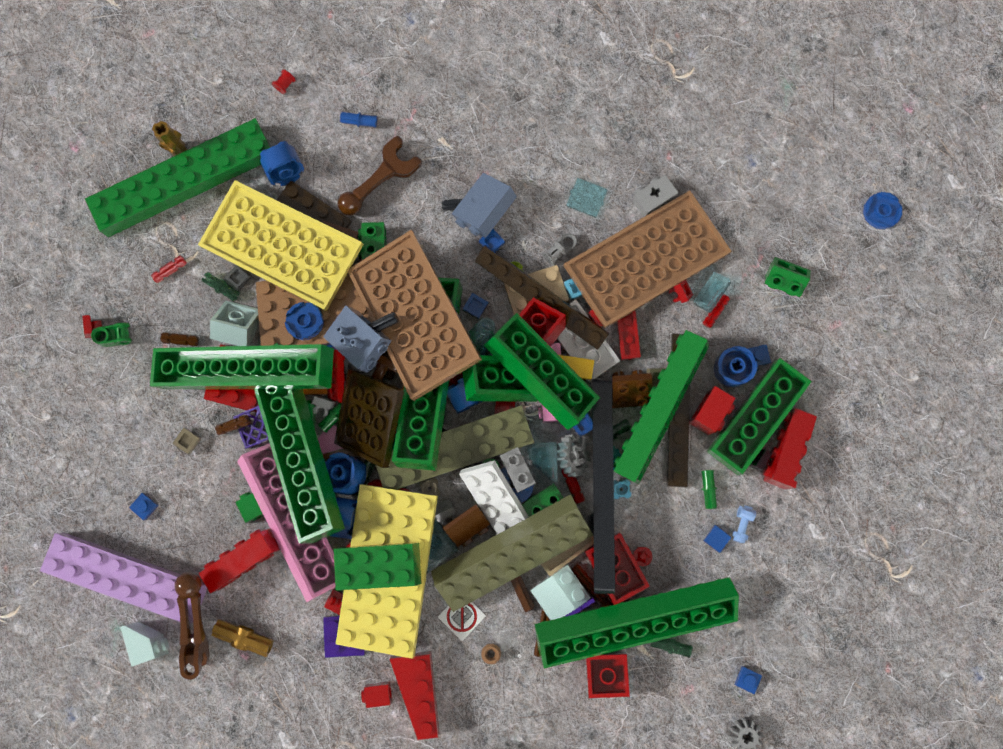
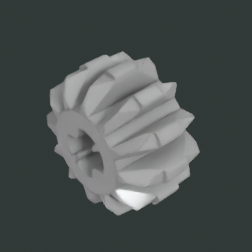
(745, 728)

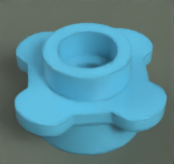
(626, 489)

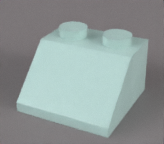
(234, 324)
(560, 593)
(143, 643)

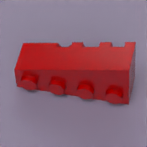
(790, 449)
(240, 560)
(417, 688)

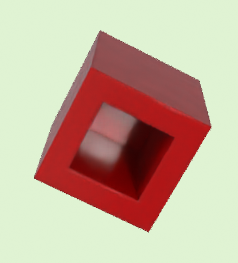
(377, 694)

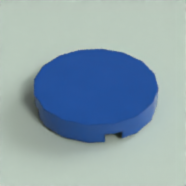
(882, 210)
(304, 321)

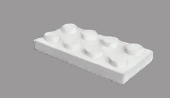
(603, 358)
(494, 495)

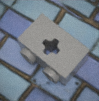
(665, 193)
(517, 469)

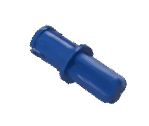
(358, 119)

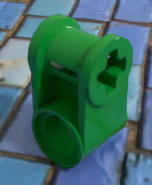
(115, 335)

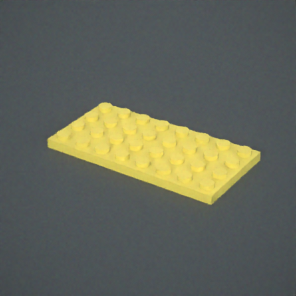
(281, 245)
(388, 617)

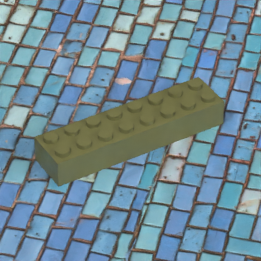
(466, 446)
(511, 553)

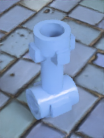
(746, 514)

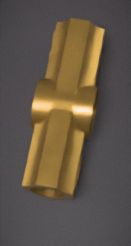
(169, 138)
(242, 637)

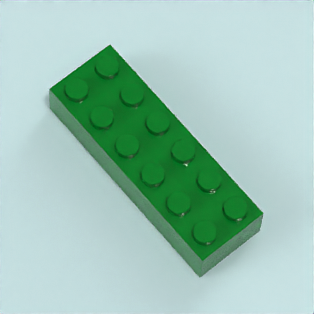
(542, 371)
(759, 416)

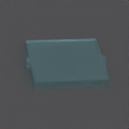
(586, 197)

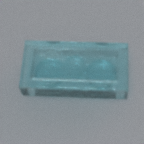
(712, 292)

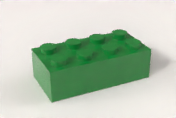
(493, 382)
(377, 566)

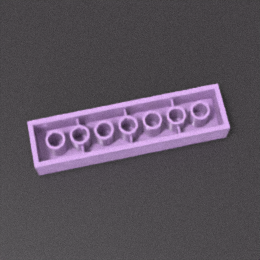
(115, 575)

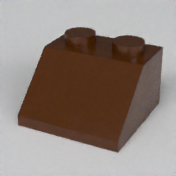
(466, 526)

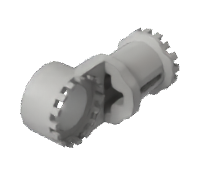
(559, 249)

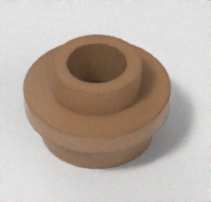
(491, 660)

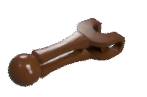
(351, 202)
(192, 645)

